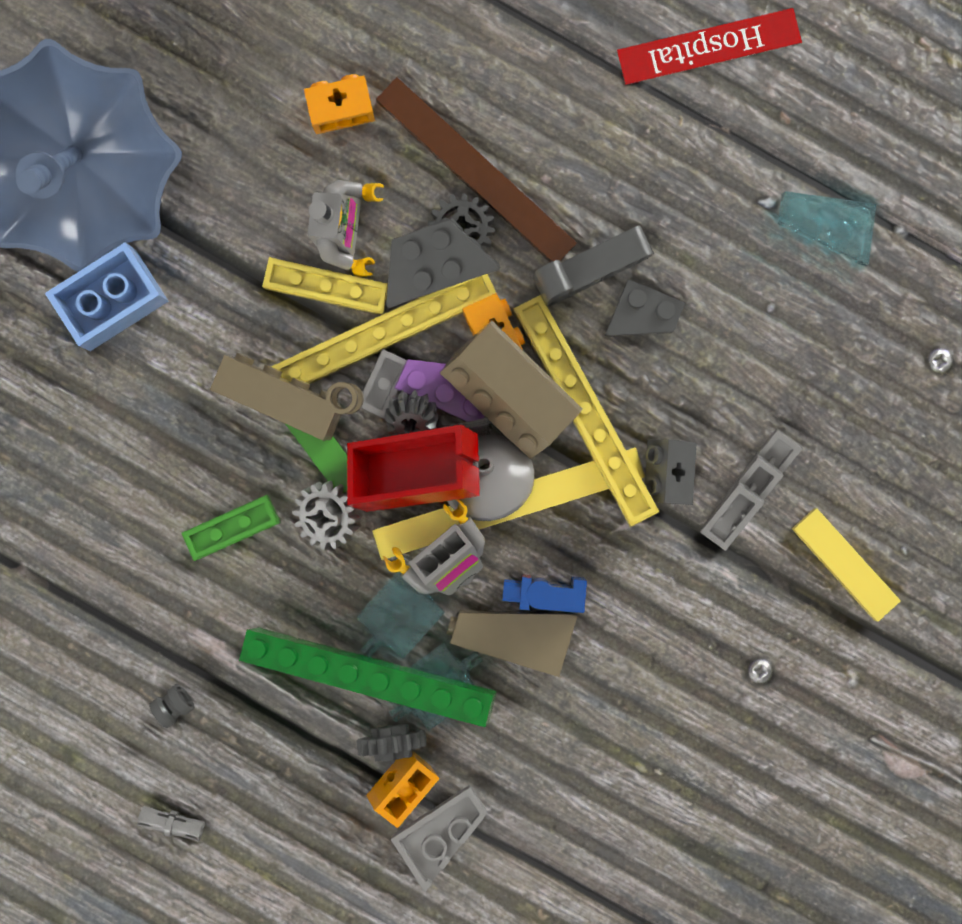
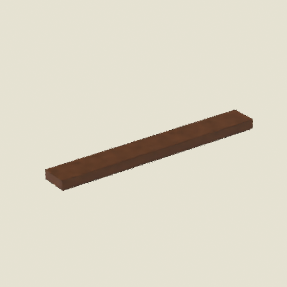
(475, 171)

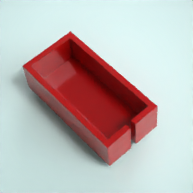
(413, 469)

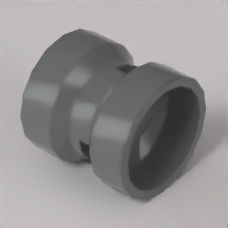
(171, 706)

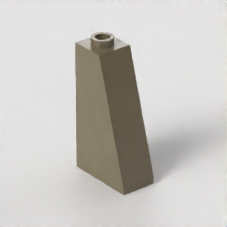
(520, 637)

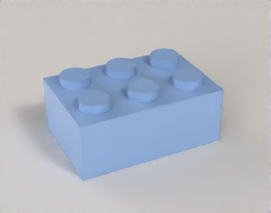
(106, 297)

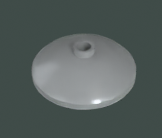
(502, 485)

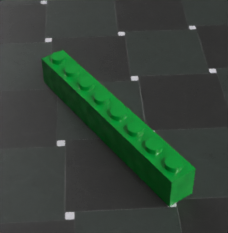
(368, 676)

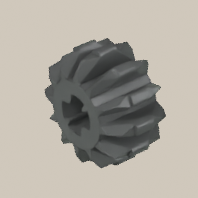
(411, 413)

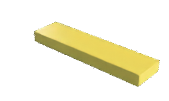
(325, 286)
(846, 564)

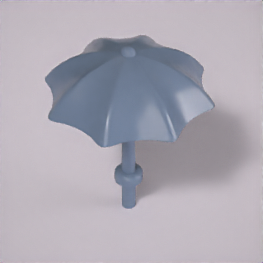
(78, 157)

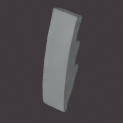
(751, 489)

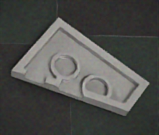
(438, 834)

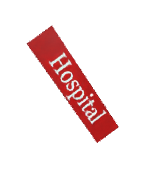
(709, 46)

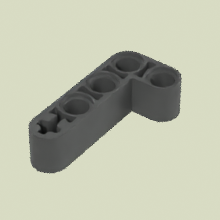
(566, 278)

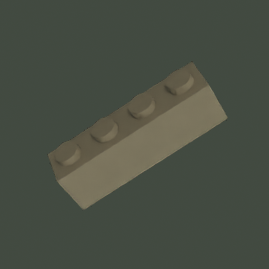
(511, 390)

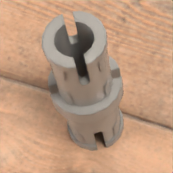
(171, 823)

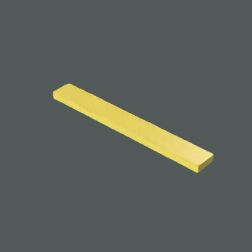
(384, 331)
(592, 421)

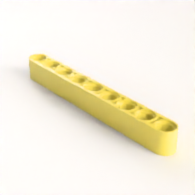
(546, 493)

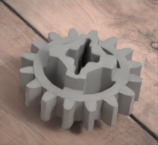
(326, 515)

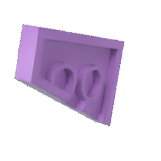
(427, 379)

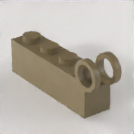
(283, 399)

